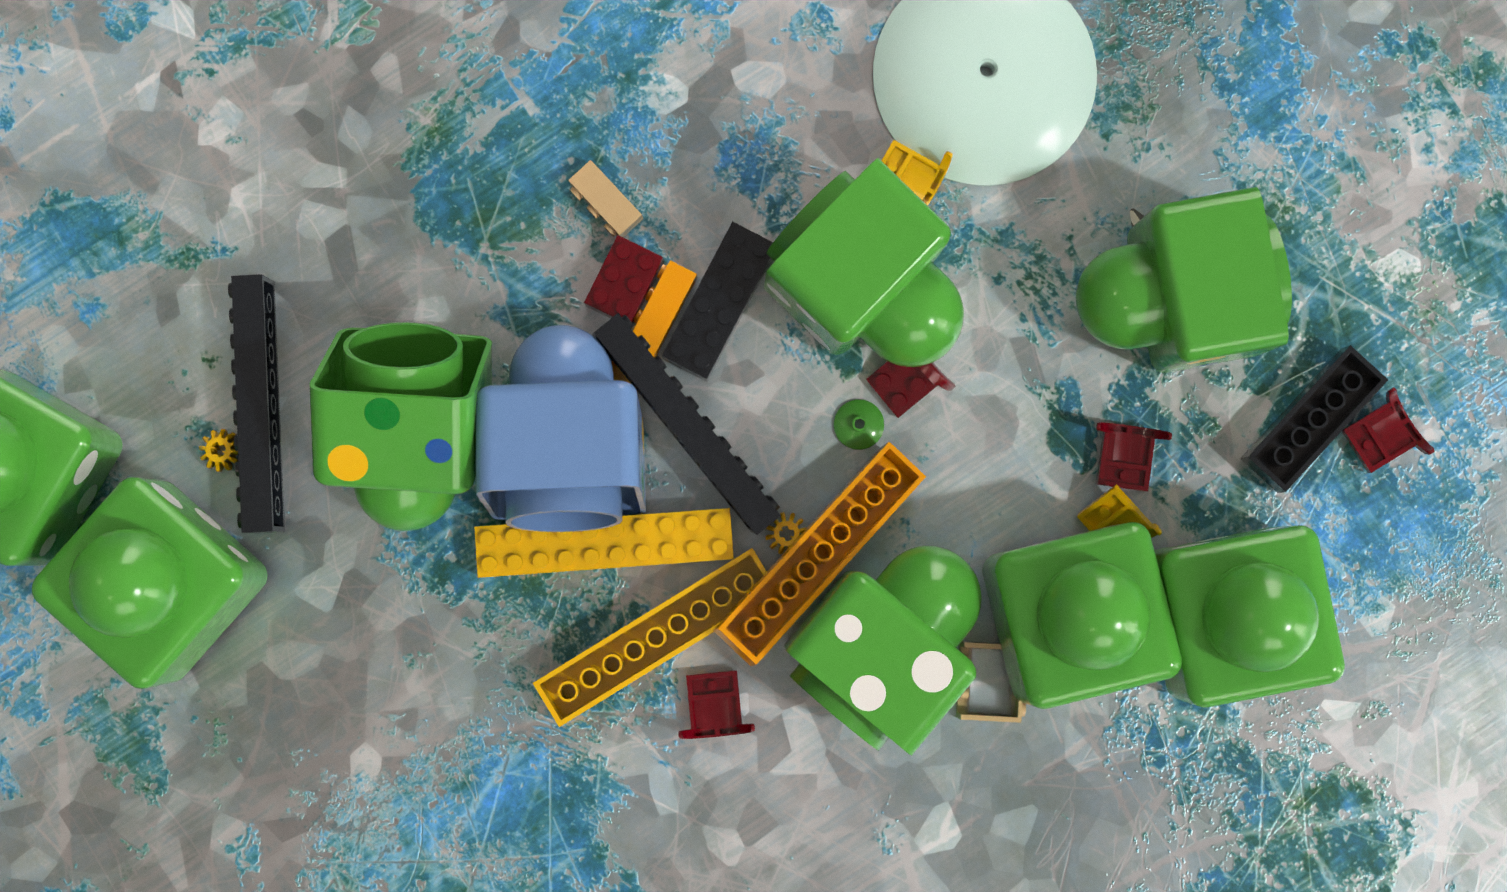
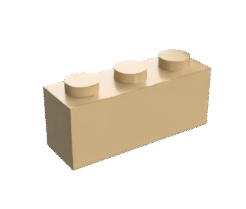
(604, 200)

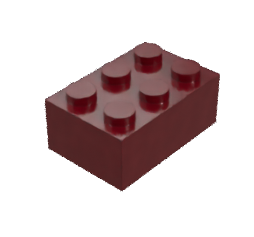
(624, 279)

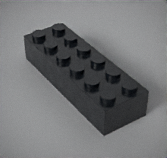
(719, 302)
(1314, 419)

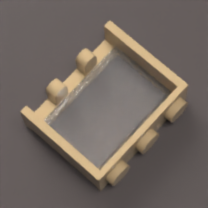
(990, 693)

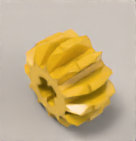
(211, 454)
(791, 526)

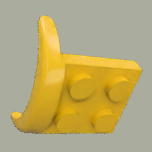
(916, 170)
(1115, 508)

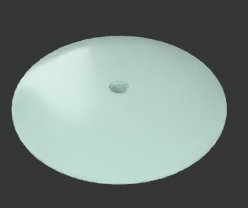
(996, 124)

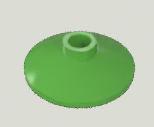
(845, 424)

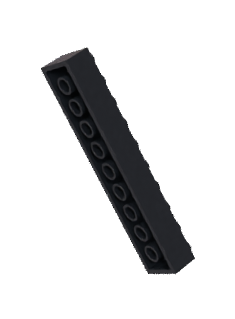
(256, 404)
(686, 424)

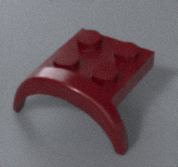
(905, 386)
(1385, 434)
(1127, 455)
(714, 706)

